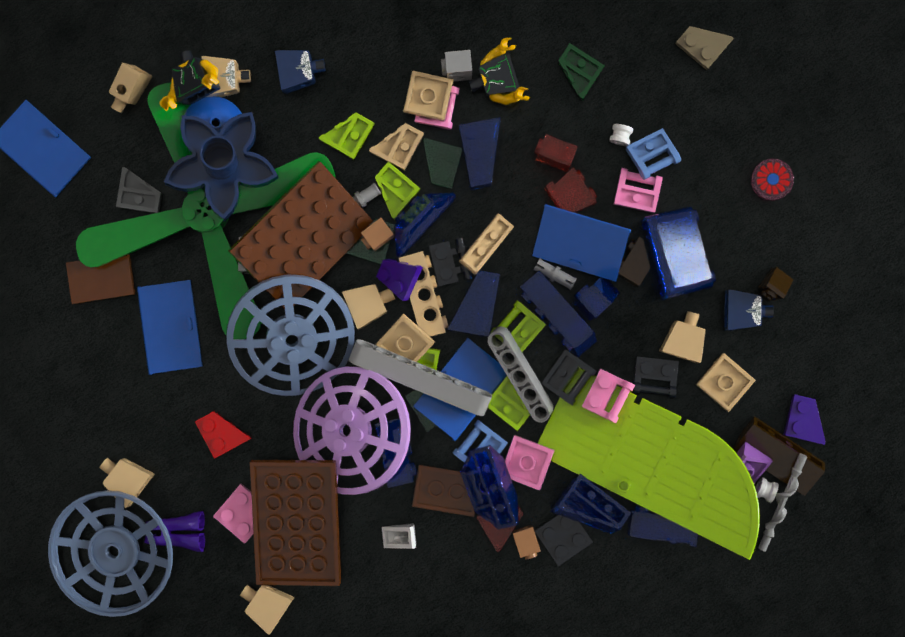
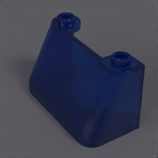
(678, 252)

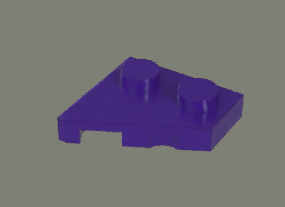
(399, 277)
(804, 420)

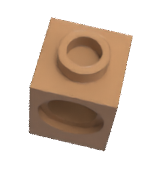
(376, 235)
(526, 542)

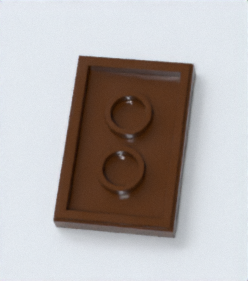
(101, 282)
(441, 491)

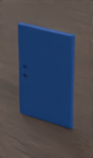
(37, 149)
(575, 238)
(167, 326)
(473, 367)

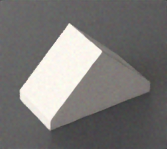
(399, 536)

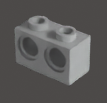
(457, 65)

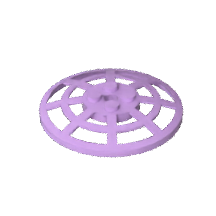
(359, 425)

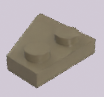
(703, 45)

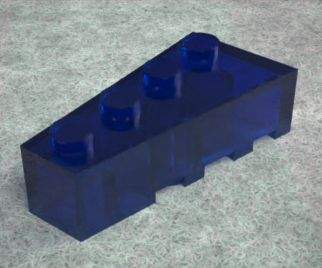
(558, 313)

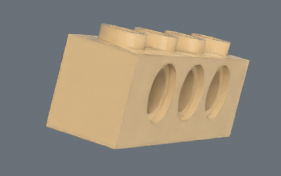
(438, 325)

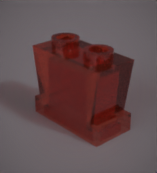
(555, 152)
(571, 192)

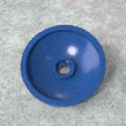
(213, 109)

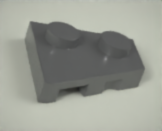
(137, 194)

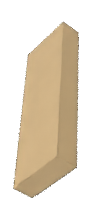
(486, 244)

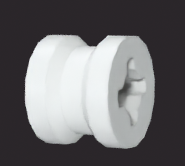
(621, 134)
(766, 489)

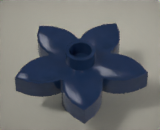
(220, 162)

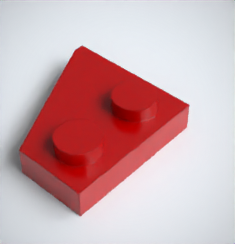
(220, 434)

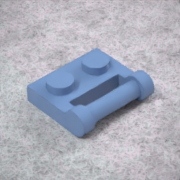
(649, 148)
(491, 439)

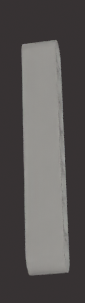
(420, 377)

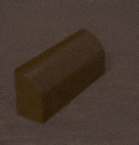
(783, 454)

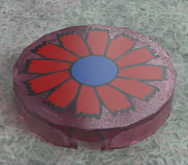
(772, 179)

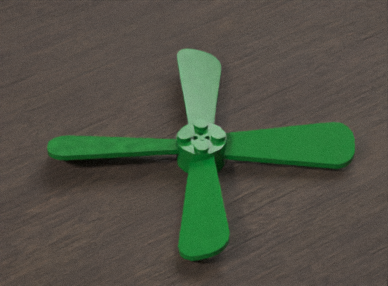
(114, 240)

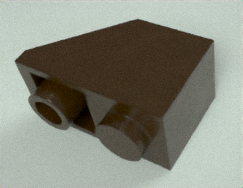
(636, 264)
(775, 285)

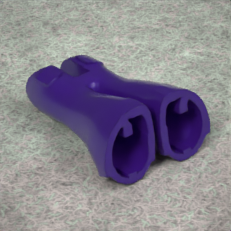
(190, 522)

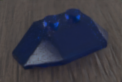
(419, 218)
(490, 487)

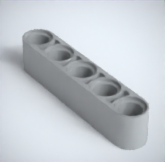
(520, 384)

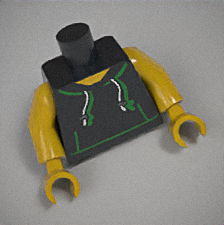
(498, 76)
(191, 81)

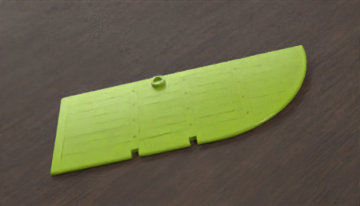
(659, 465)

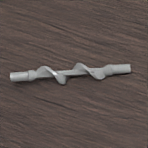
(781, 499)

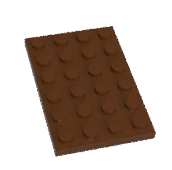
(302, 232)
(295, 522)

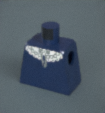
(297, 69)
(744, 310)

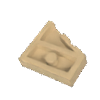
(399, 146)

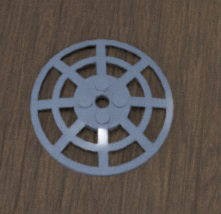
(288, 325)
(103, 560)

